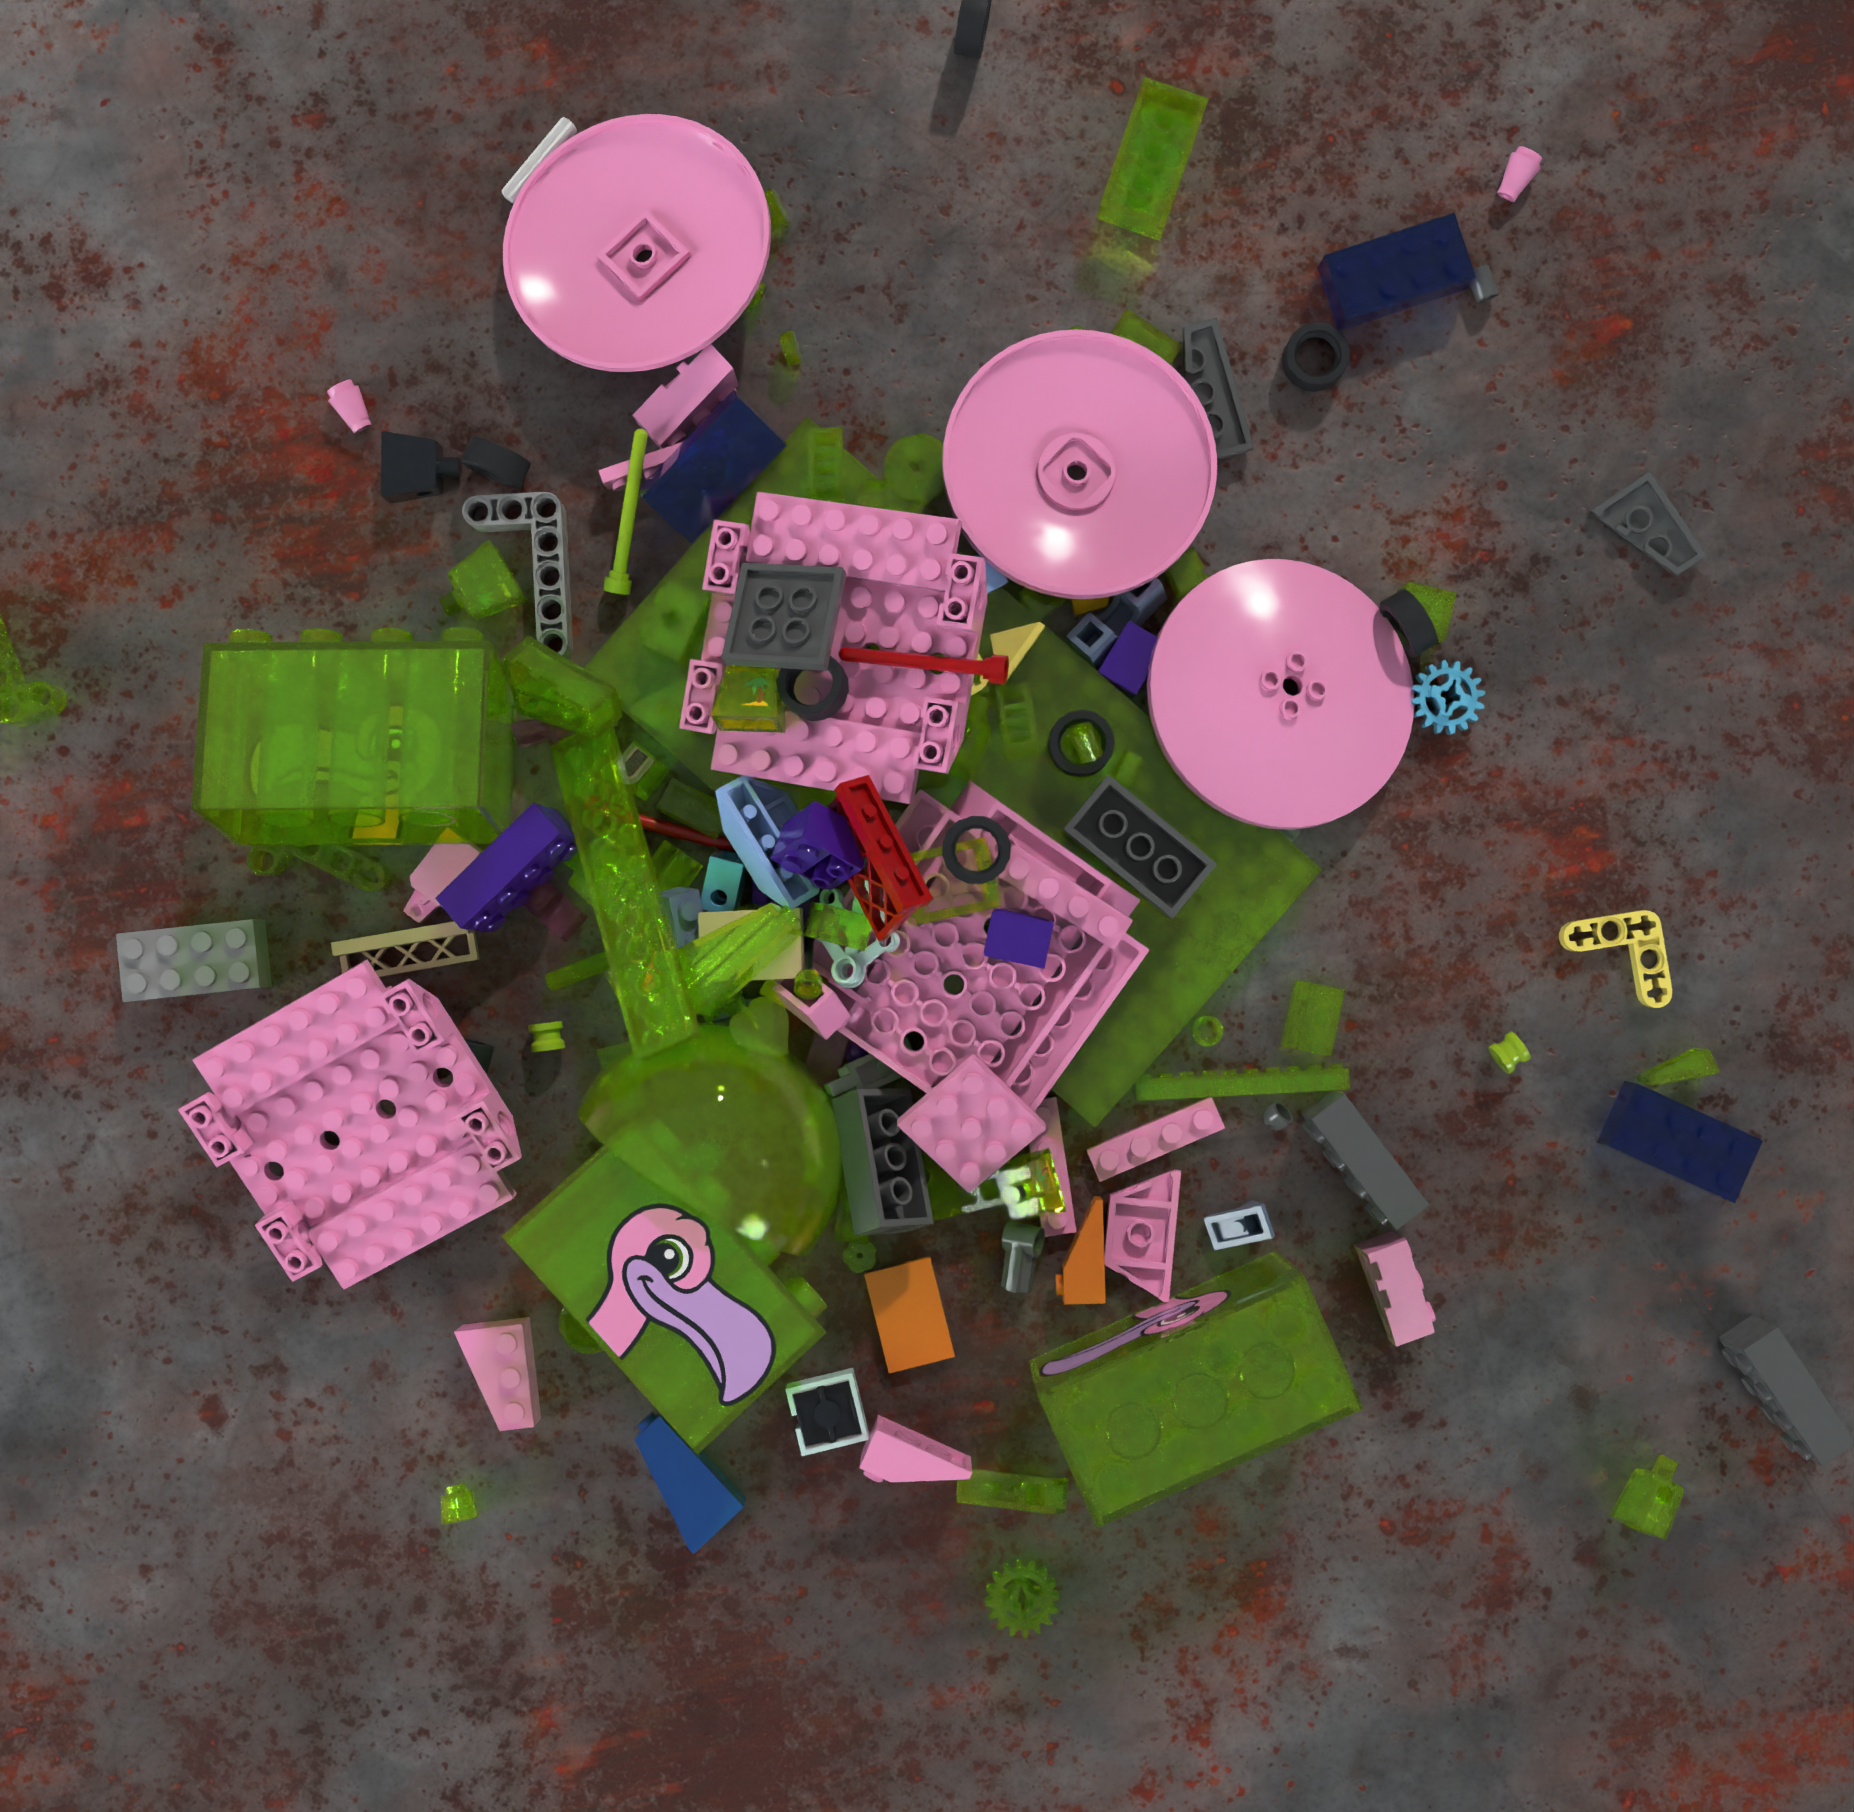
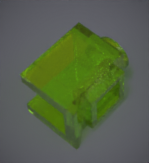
(1186, 573)

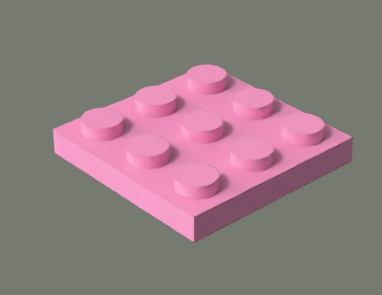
(971, 1123)

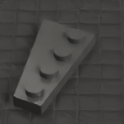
(1212, 380)

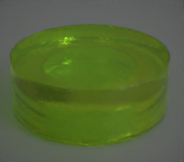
(791, 348)

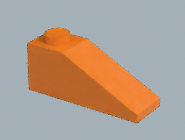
(1084, 1263)

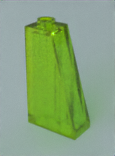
(734, 954)

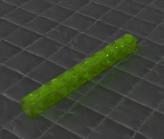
(1246, 1083)

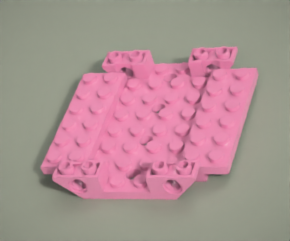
(900, 593)
(1009, 1014)
(392, 1176)

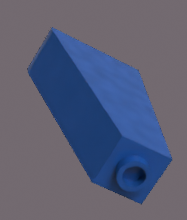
(690, 1483)

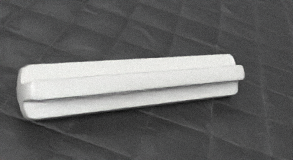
(559, 134)

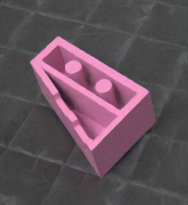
(687, 398)
(1396, 1287)
(504, 1369)

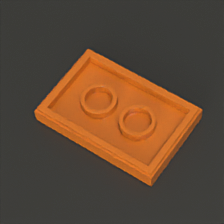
(909, 1314)

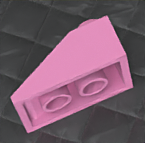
(908, 1456)

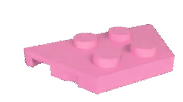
(1143, 1232)

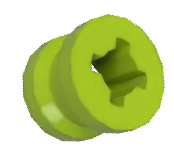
(546, 1036)
(1509, 1052)

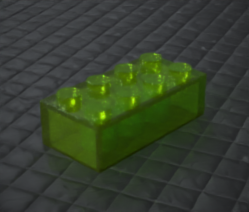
(1152, 158)

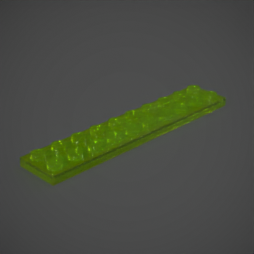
(625, 894)

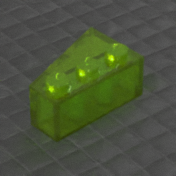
(559, 691)

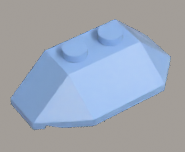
(752, 822)

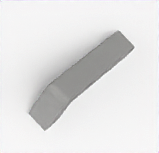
(543, 561)

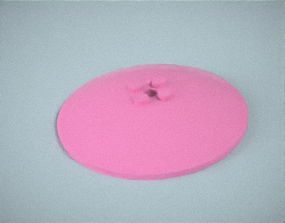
(627, 191)

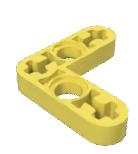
(1637, 945)

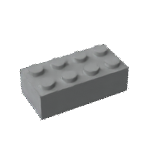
(193, 960)

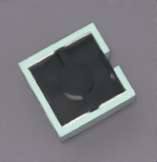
(827, 1411)

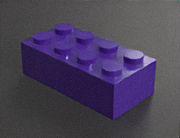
(509, 869)

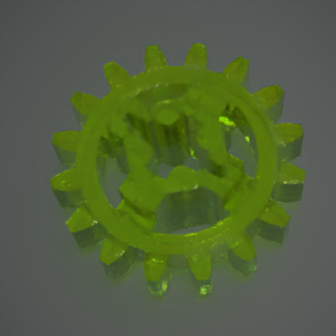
(1035, 1598)

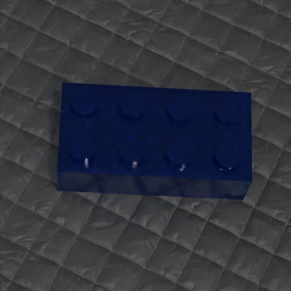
(1396, 271)
(712, 467)
(1679, 1141)

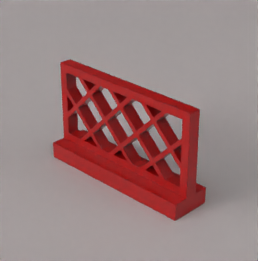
(888, 858)

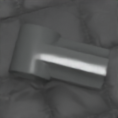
(1022, 1247)

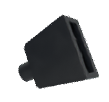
(414, 467)

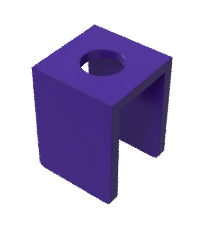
(1129, 660)
(1018, 938)

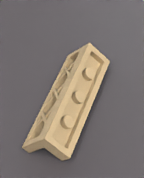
(405, 937)

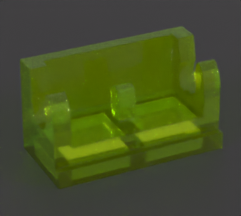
(674, 867)

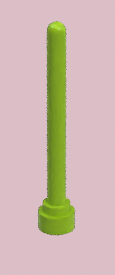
(618, 579)

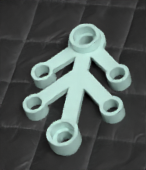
(845, 958)

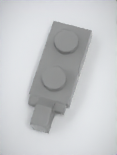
(863, 1074)

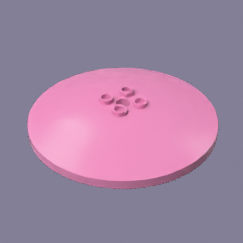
(1092, 406)
(1236, 730)

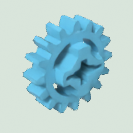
(1443, 711)

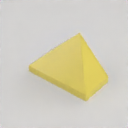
(1016, 643)

